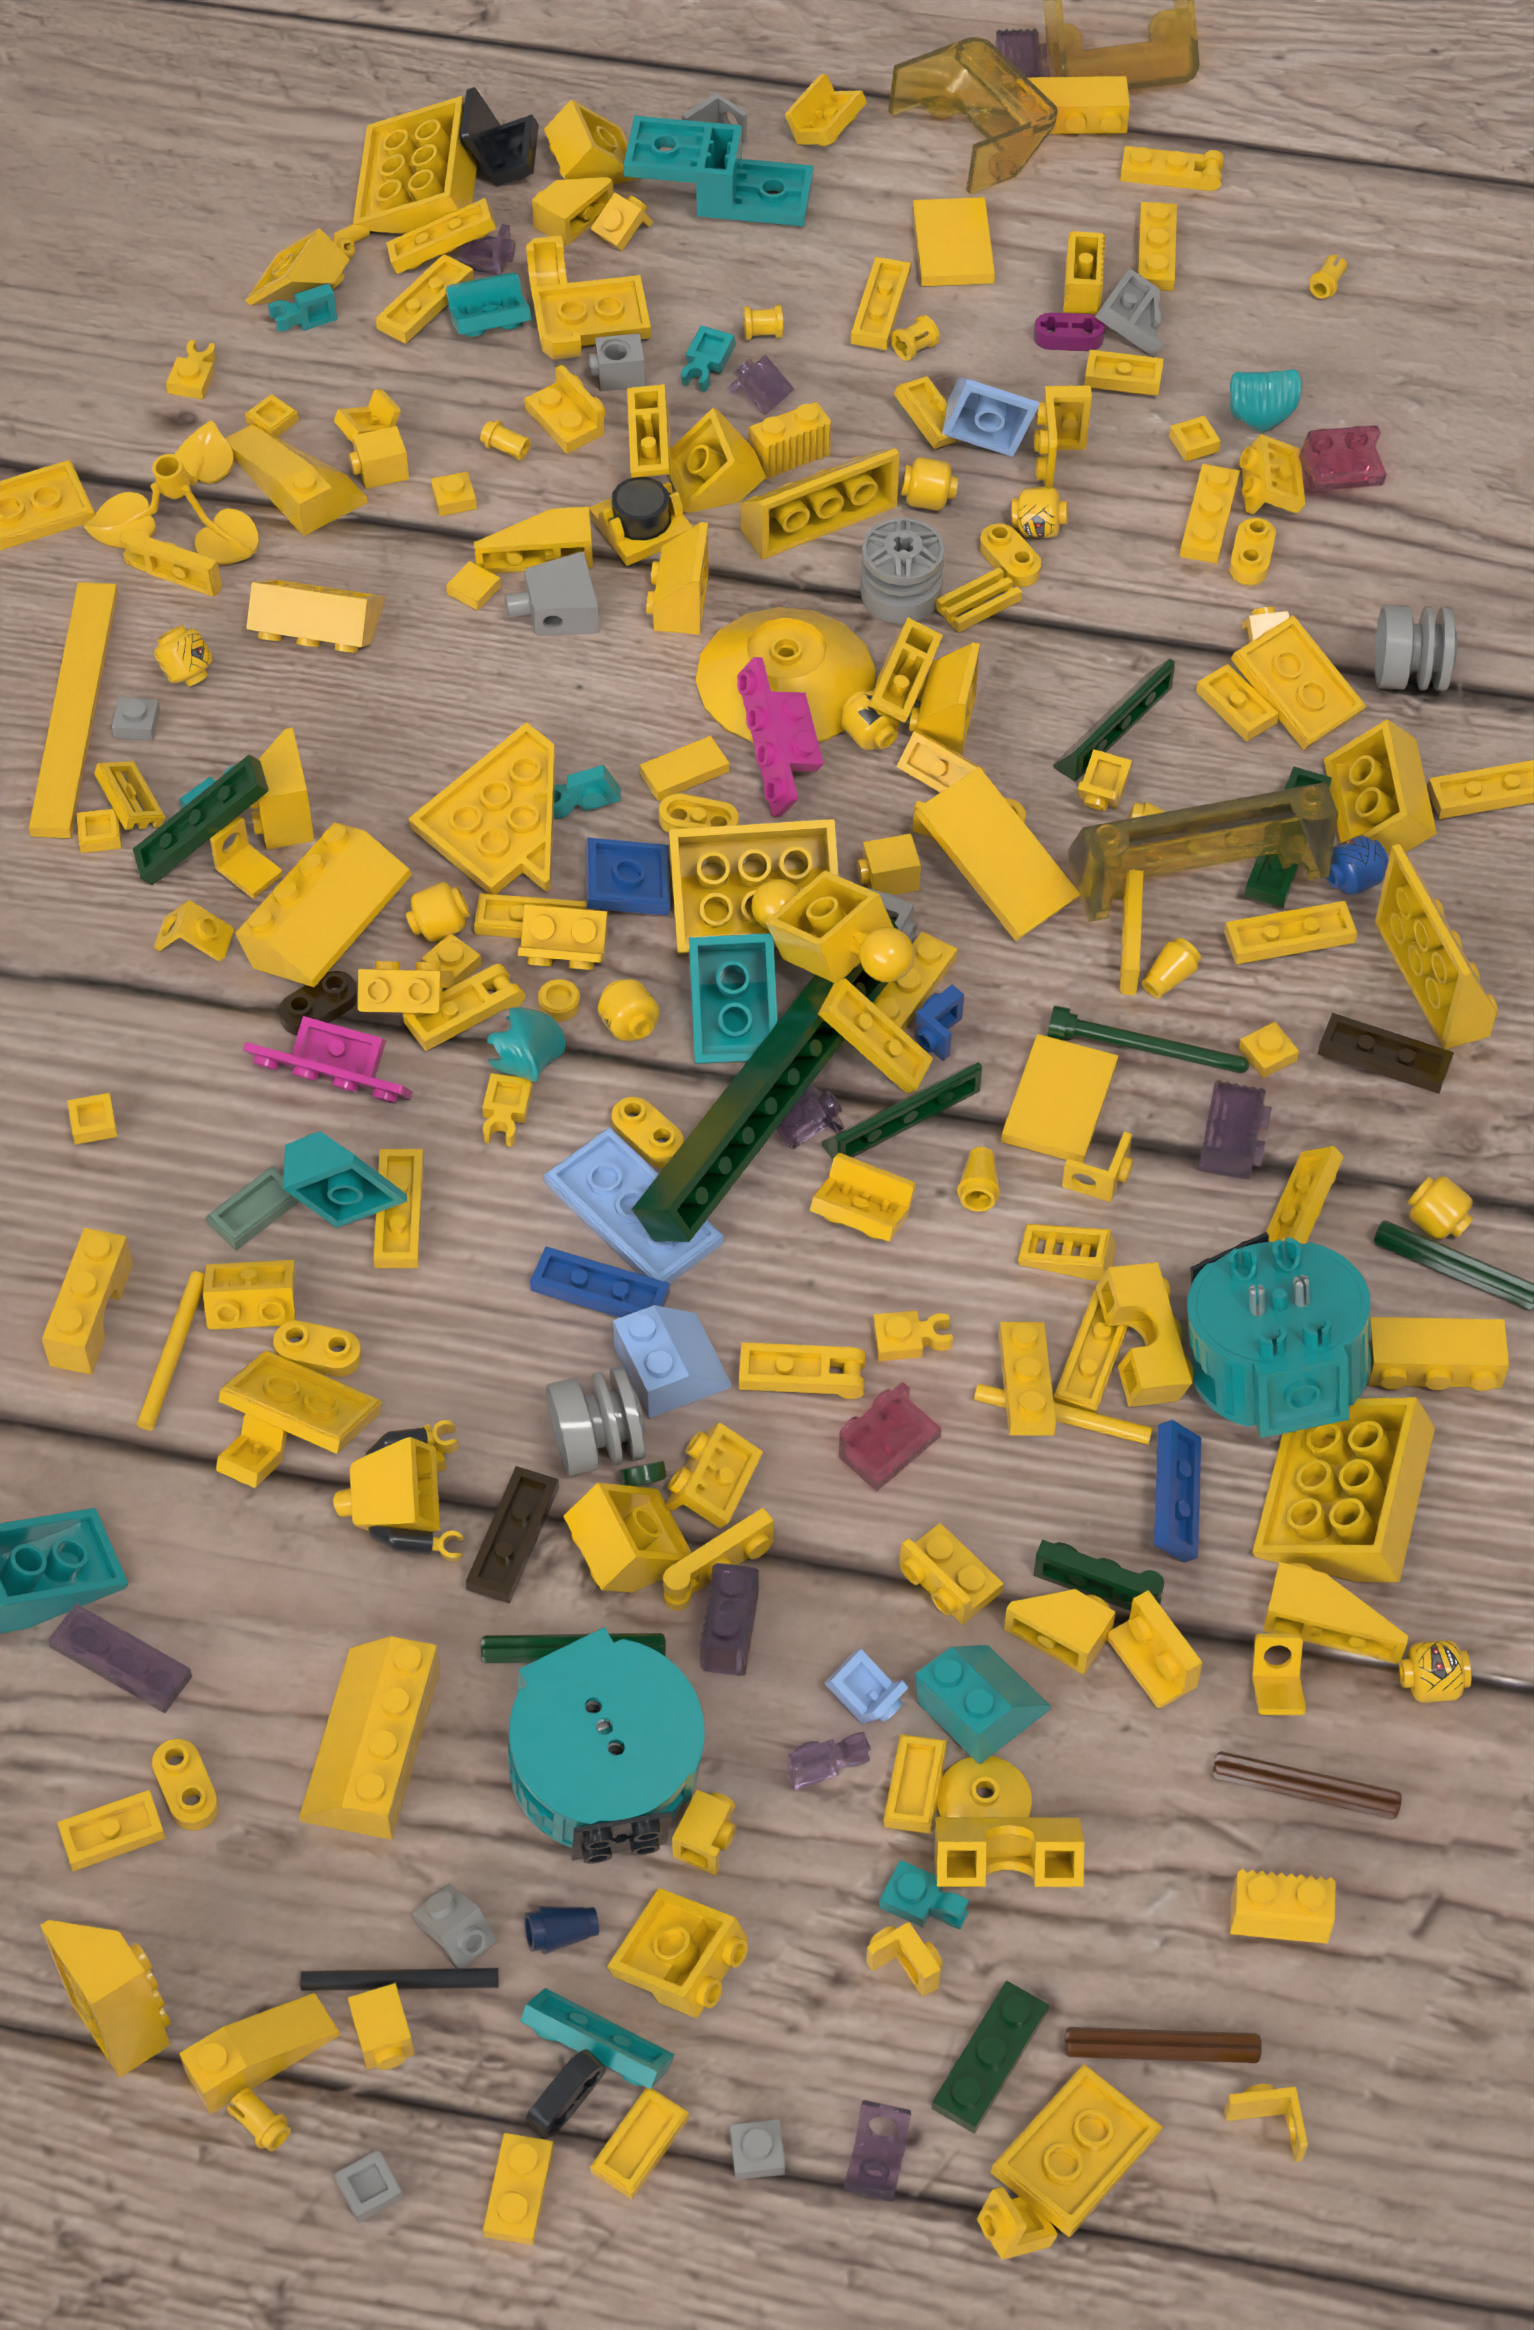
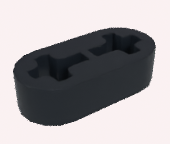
(565, 2093)

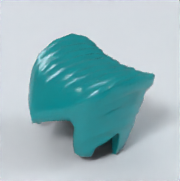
(1264, 397)
(528, 1044)

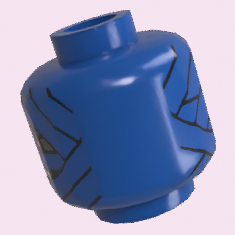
(1357, 865)

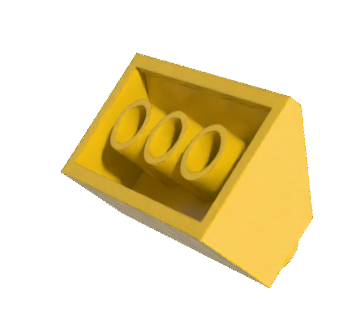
(821, 503)
(322, 905)
(372, 1737)
(110, 1991)

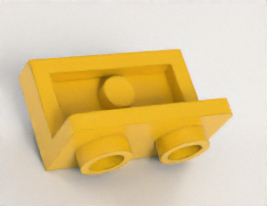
(823, 113)
(403, 990)
(864, 1198)

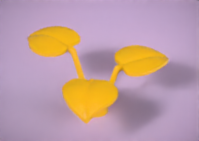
(201, 458)

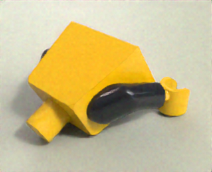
(398, 1491)

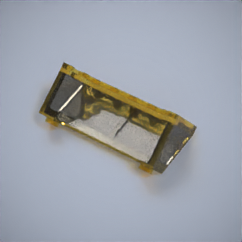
(1288, 822)

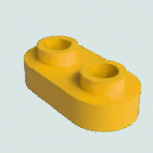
(1007, 549)
(1252, 551)
(696, 812)
(644, 1130)
(316, 1346)
(183, 1781)

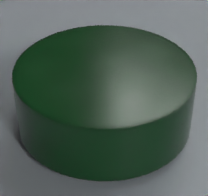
(643, 1473)

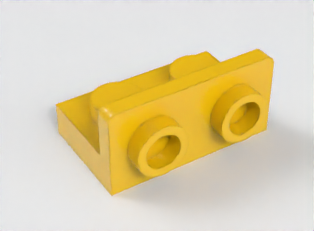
(567, 411)
(1272, 475)
(563, 935)
(249, 1294)
(714, 1474)
(949, 1573)
(1156, 1652)

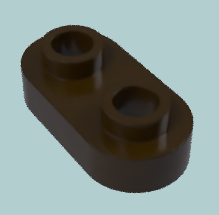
(319, 1001)

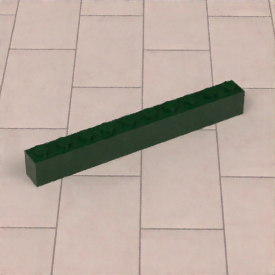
(745, 1114)

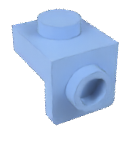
(866, 1689)

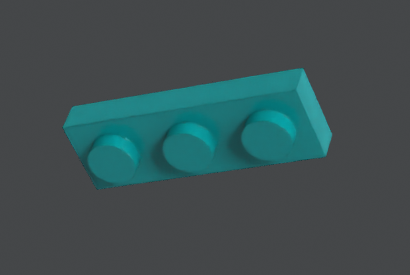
(580, 2029)

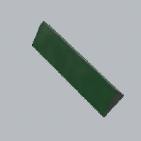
(1117, 720)
(905, 1113)

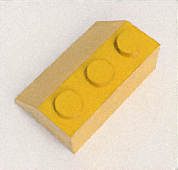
(313, 614)
(1381, 788)

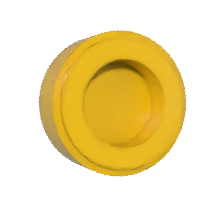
(559, 999)

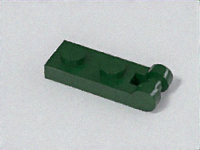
(1092, 1576)

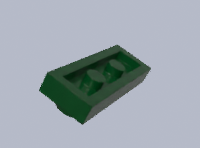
(990, 2057)

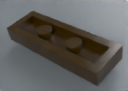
(1385, 1053)
(512, 1534)

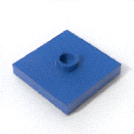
(627, 876)

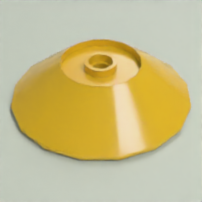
(800, 654)

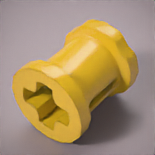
(763, 322)
(915, 337)

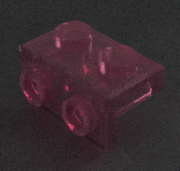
(1342, 458)
(886, 1437)

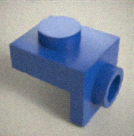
(935, 1020)

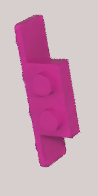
(780, 733)
(334, 1053)

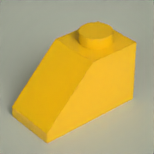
(570, 206)
(1062, 1625)

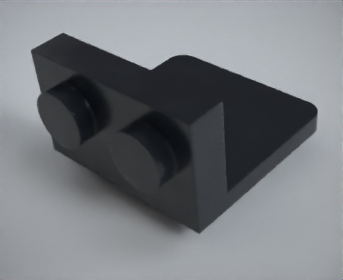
(501, 150)

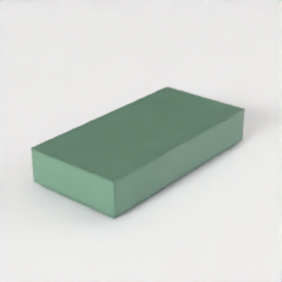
(251, 1209)

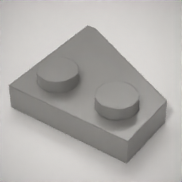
(1134, 311)

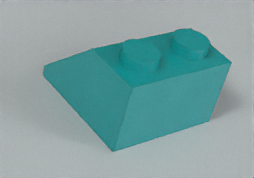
(335, 1181)
(978, 1699)

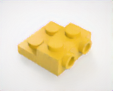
(680, 1952)

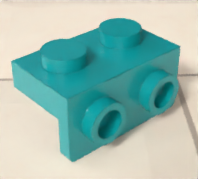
(487, 304)

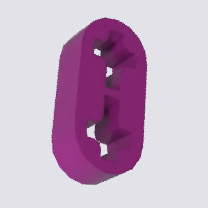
(1069, 332)

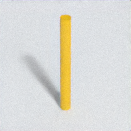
(171, 1351)
(1076, 1417)

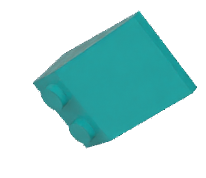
(731, 995)
(54, 1565)

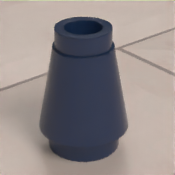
(559, 1926)

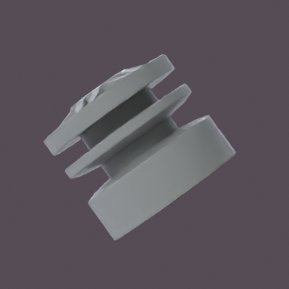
(902, 570)
(1416, 648)
(595, 1421)

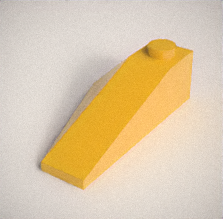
(296, 482)

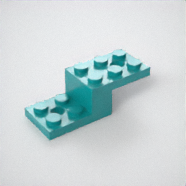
(713, 160)

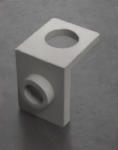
(715, 111)

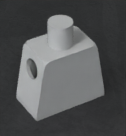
(557, 598)

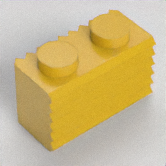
(1084, 272)
(791, 439)
(1282, 1906)

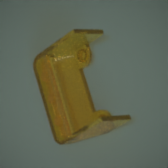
(1165, 59)
(990, 93)

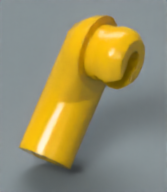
(348, 236)

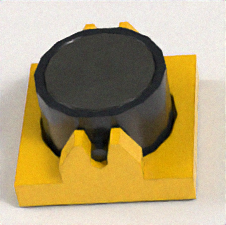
(638, 517)

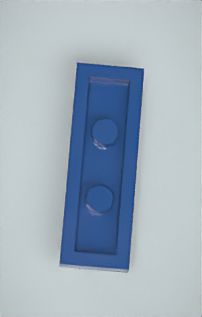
(596, 1284)
(1177, 1491)

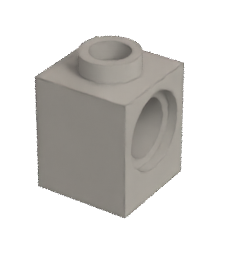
(618, 362)

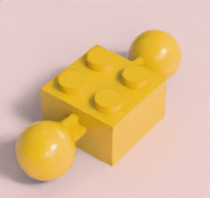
(833, 928)

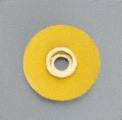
(962, 1780)

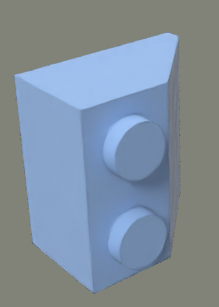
(987, 416)
(668, 1358)

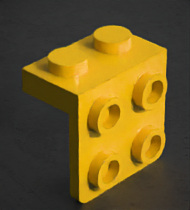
(1064, 426)

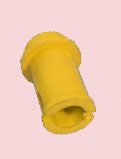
(1324, 282)
(504, 439)
(266, 2126)

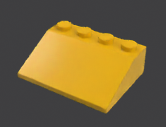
(414, 169)
(723, 867)
(1432, 956)
(1349, 1492)

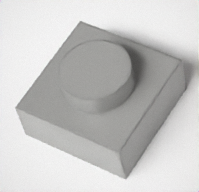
(135, 718)
(757, 2149)
(368, 2186)

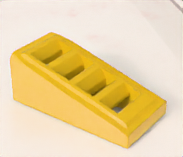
(1077, 1266)

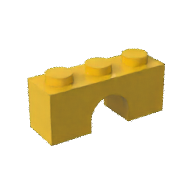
(1140, 1300)
(77, 1320)
(1039, 1846)

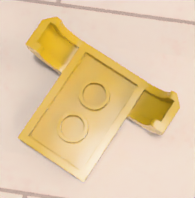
(580, 311)

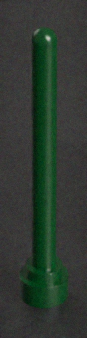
(1066, 1025)

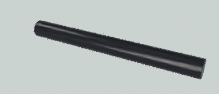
(403, 1978)

